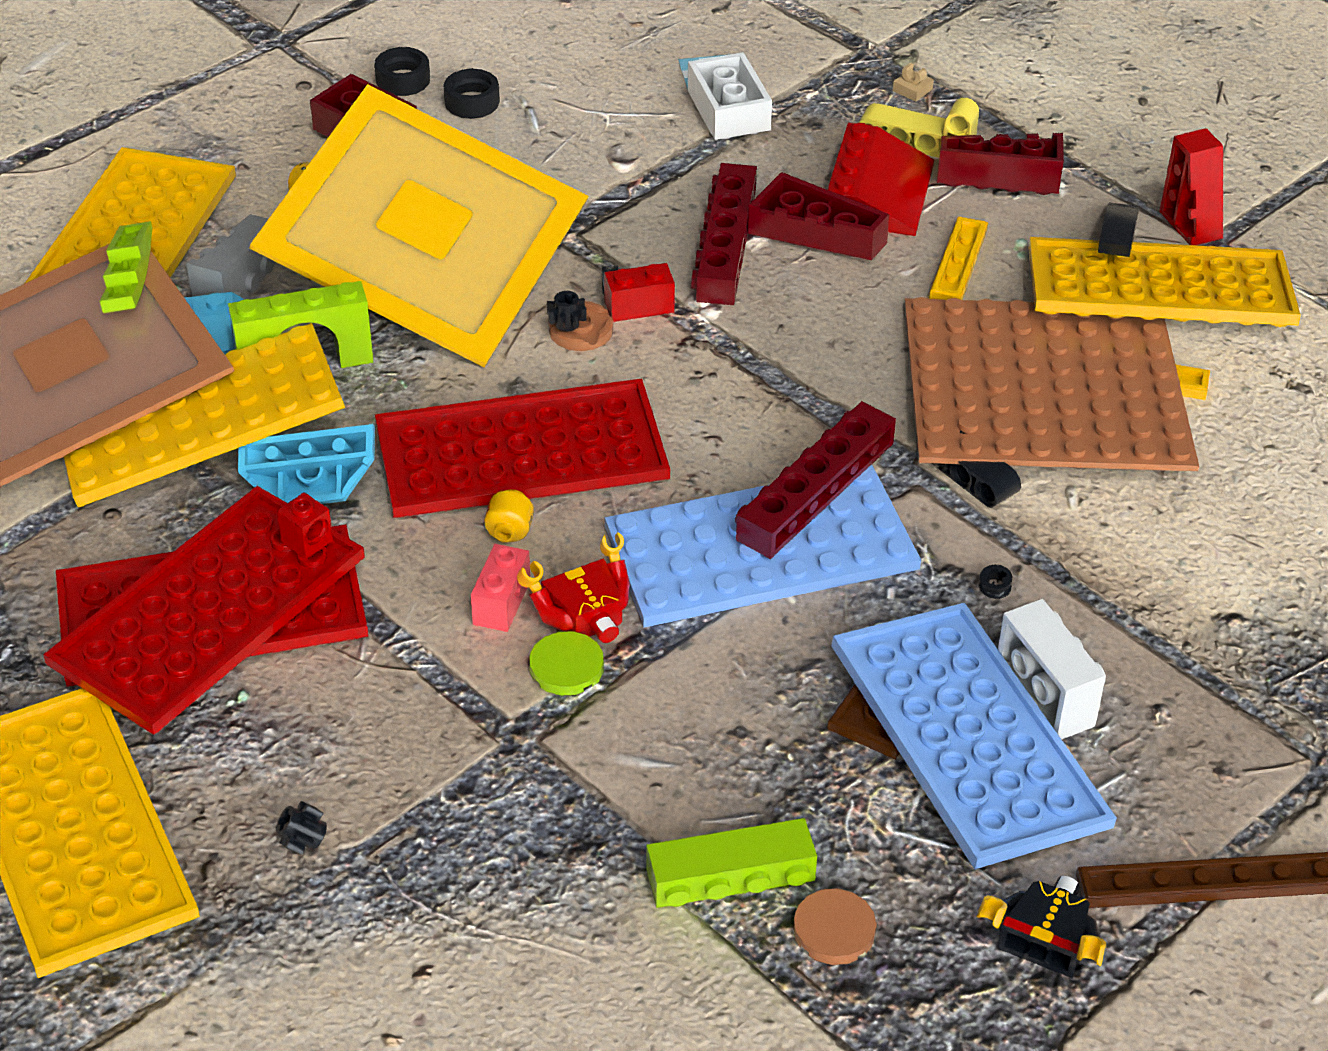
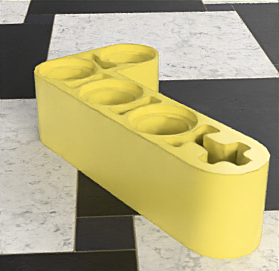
(921, 129)

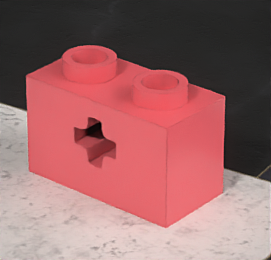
(497, 590)

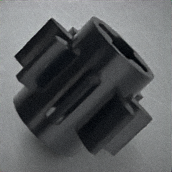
(566, 311)
(301, 827)

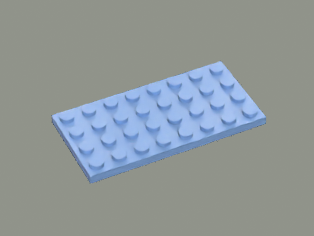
(690, 564)
(972, 735)

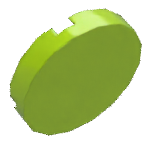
(566, 663)

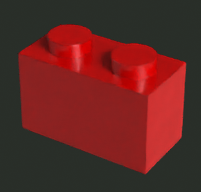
(639, 292)

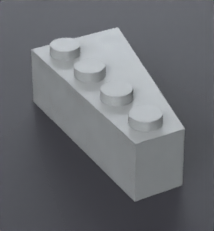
(231, 263)

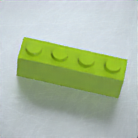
(731, 863)

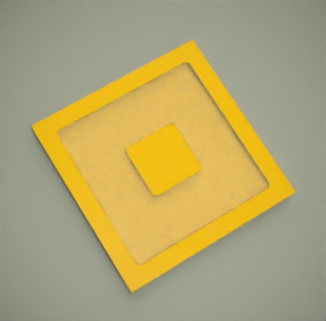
(425, 221)

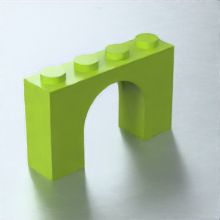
(338, 307)

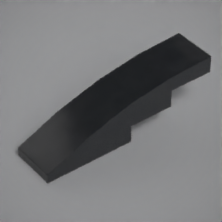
(1118, 229)

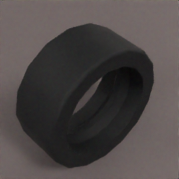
(402, 59)
(471, 105)

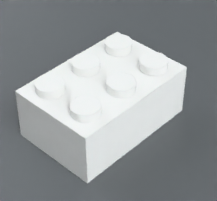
(729, 96)
(1052, 667)

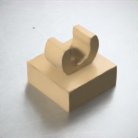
(912, 83)

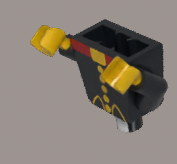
(1046, 925)

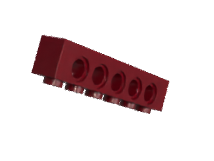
(726, 234)
(814, 479)

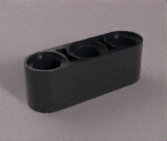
(984, 480)

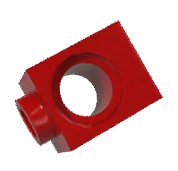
(305, 525)

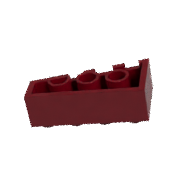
(1002, 162)
(817, 219)

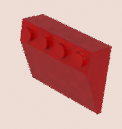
(883, 175)

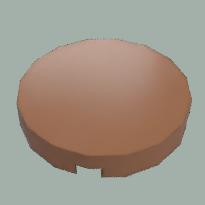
(589, 334)
(834, 926)

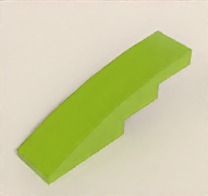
(127, 267)

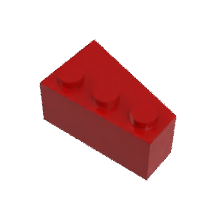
(1195, 187)

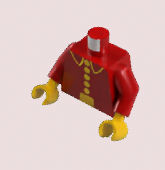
(584, 598)

